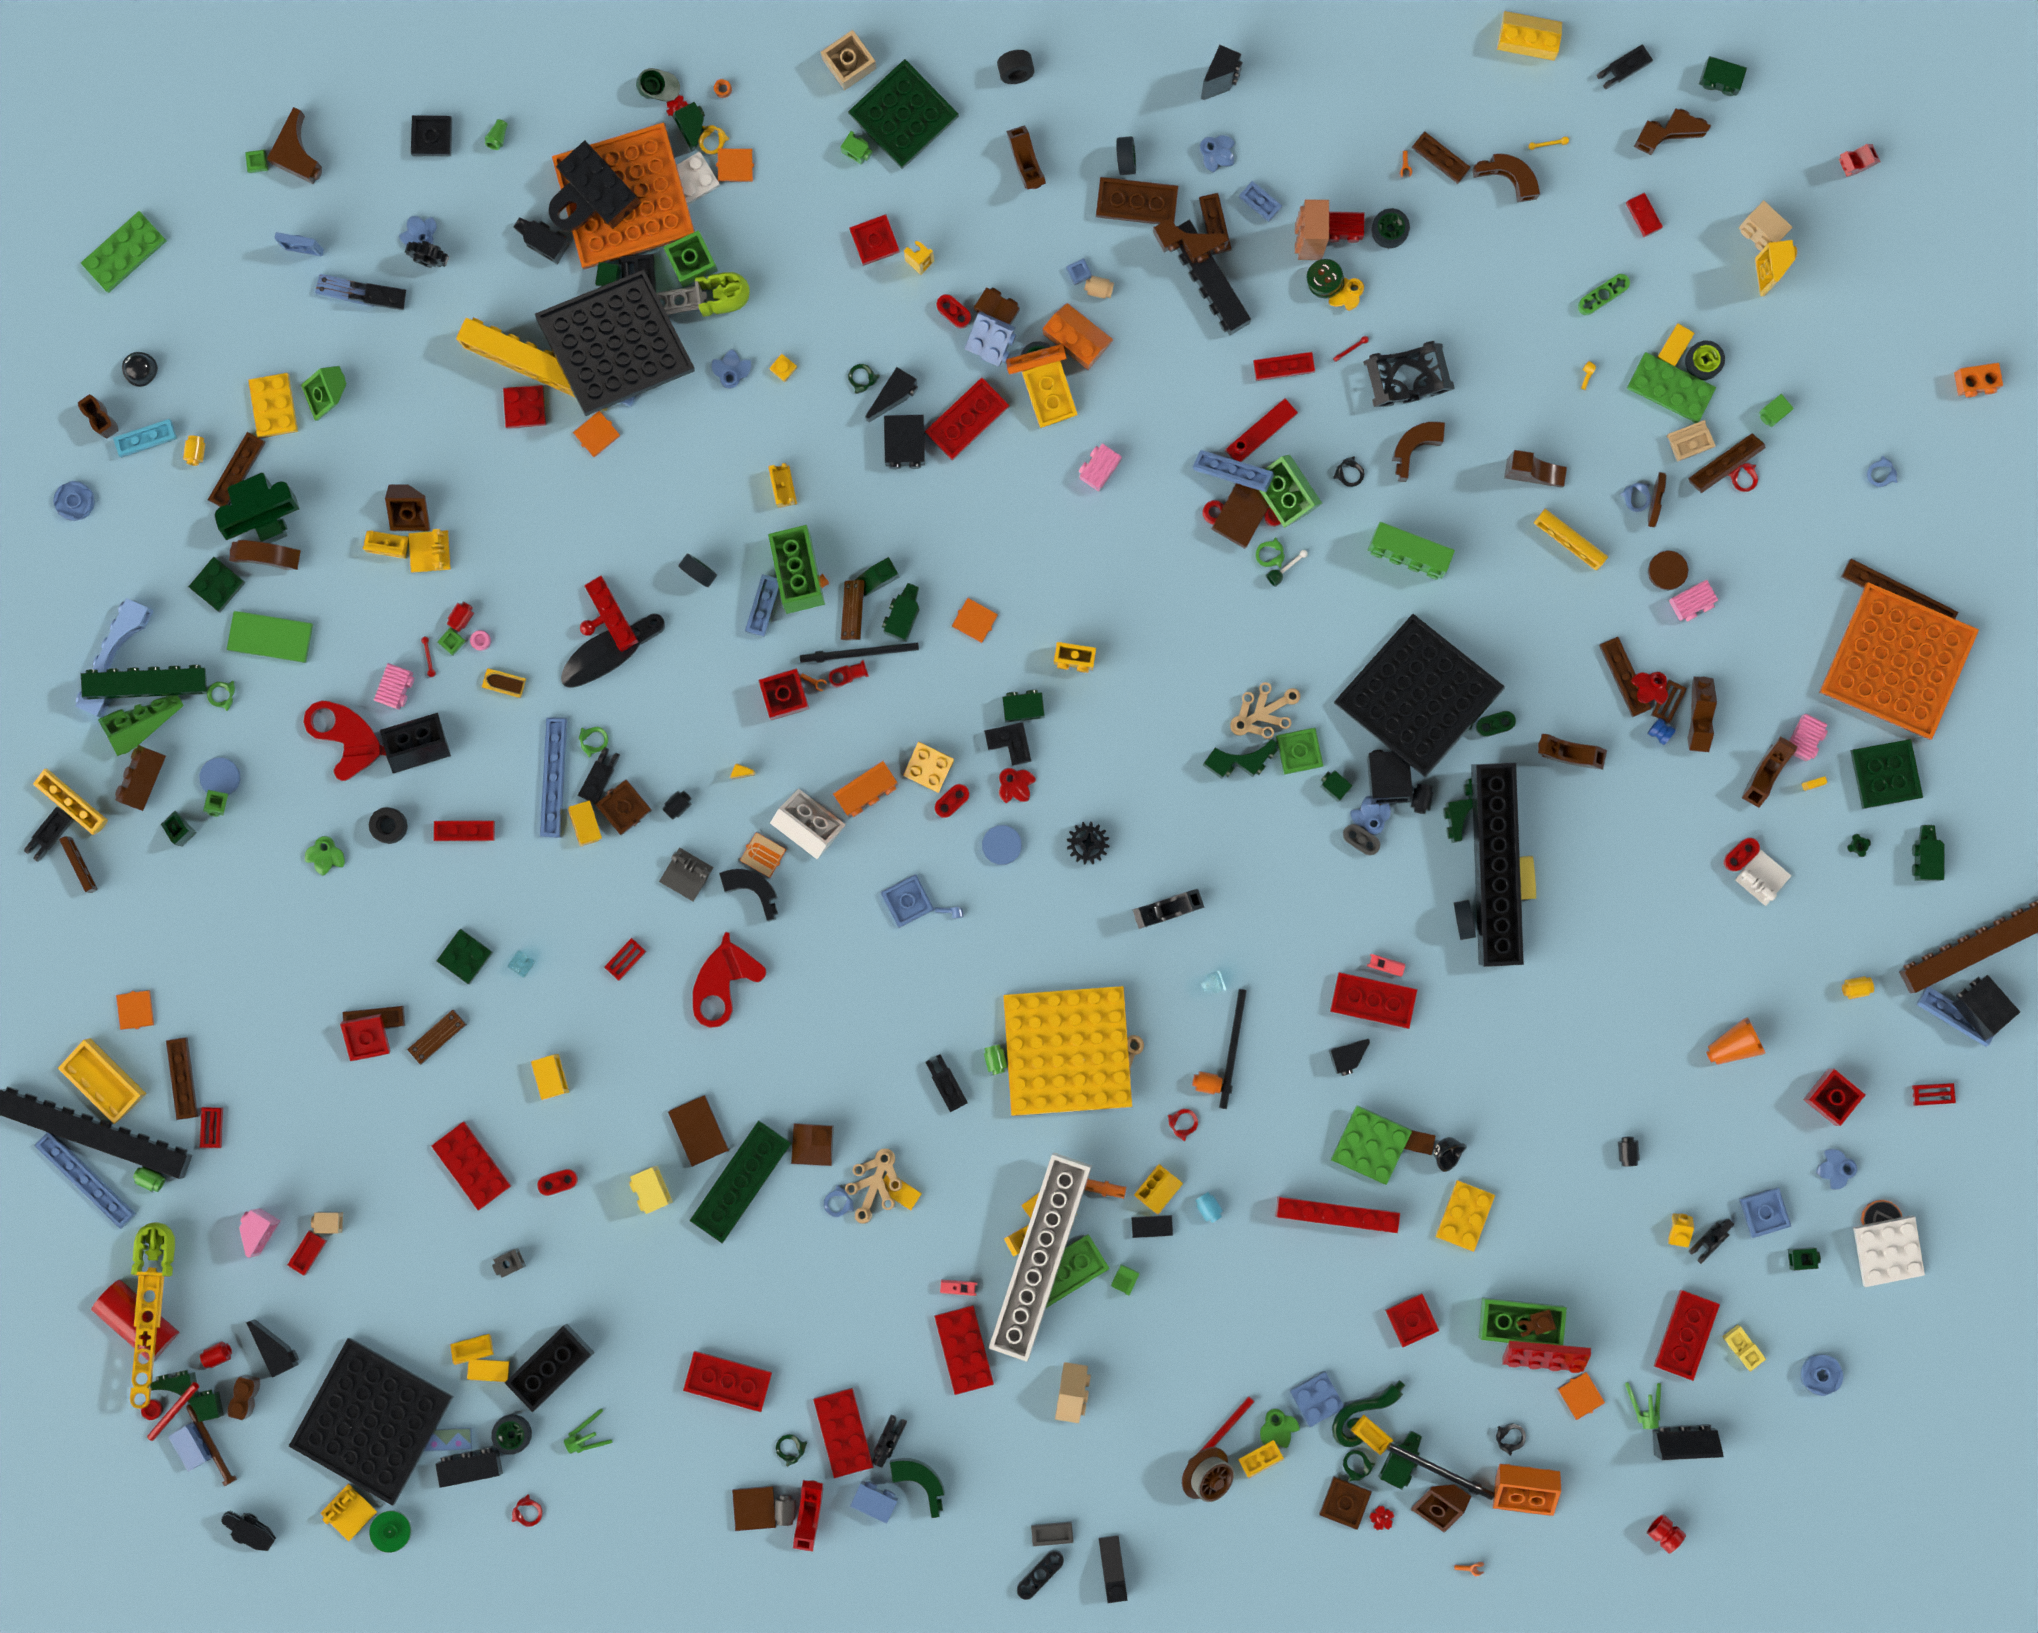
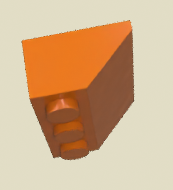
(1078, 335)
(866, 789)
(1527, 1489)

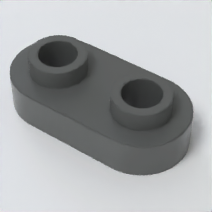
(1361, 839)

